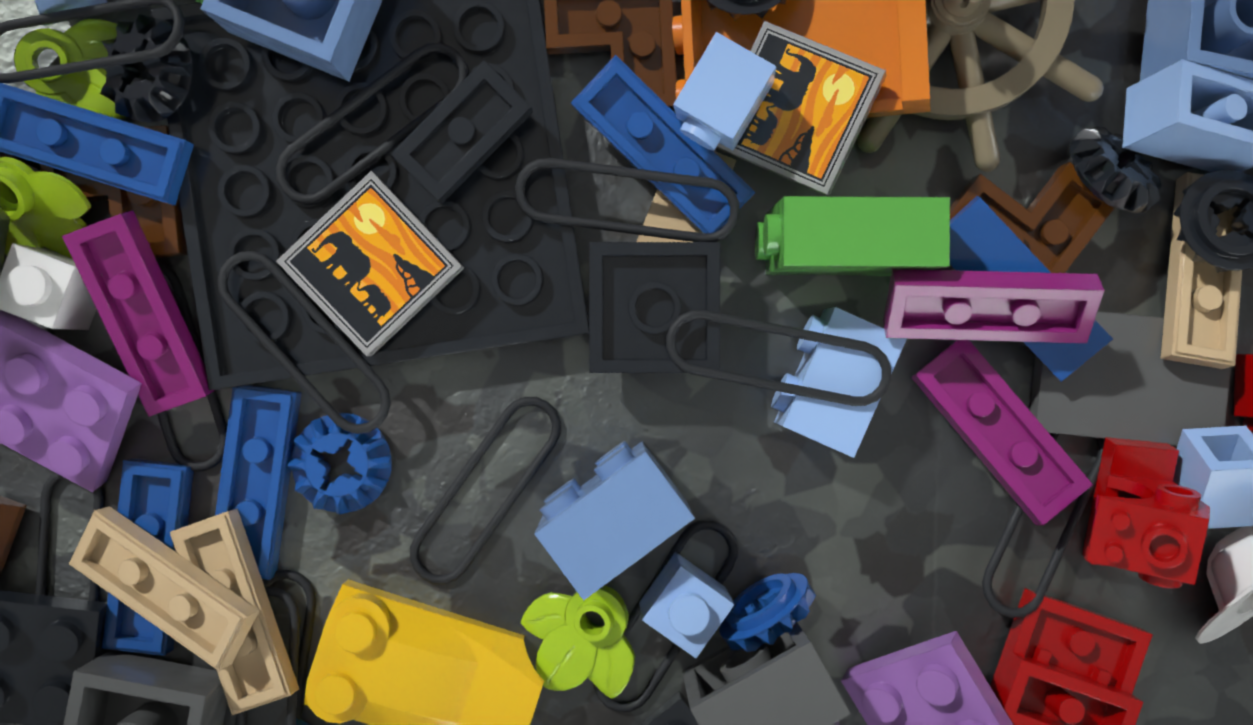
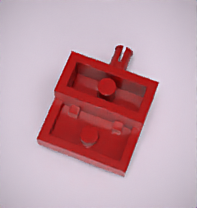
(1069, 667)

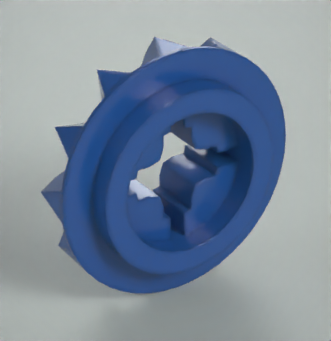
(348, 493)
(767, 611)

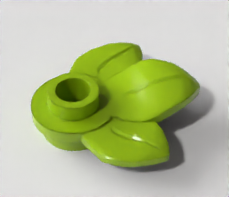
(74, 45)
(39, 206)
(577, 647)

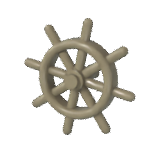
(974, 101)

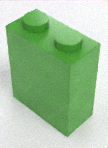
(854, 235)

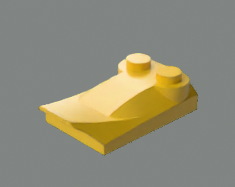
(417, 665)

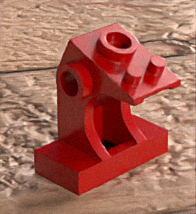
(1150, 535)

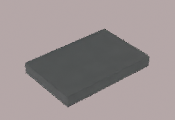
(1129, 389)

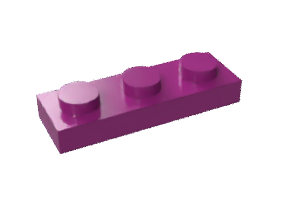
(992, 305)
(139, 312)
(1002, 431)

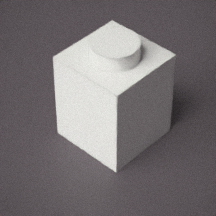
(45, 289)

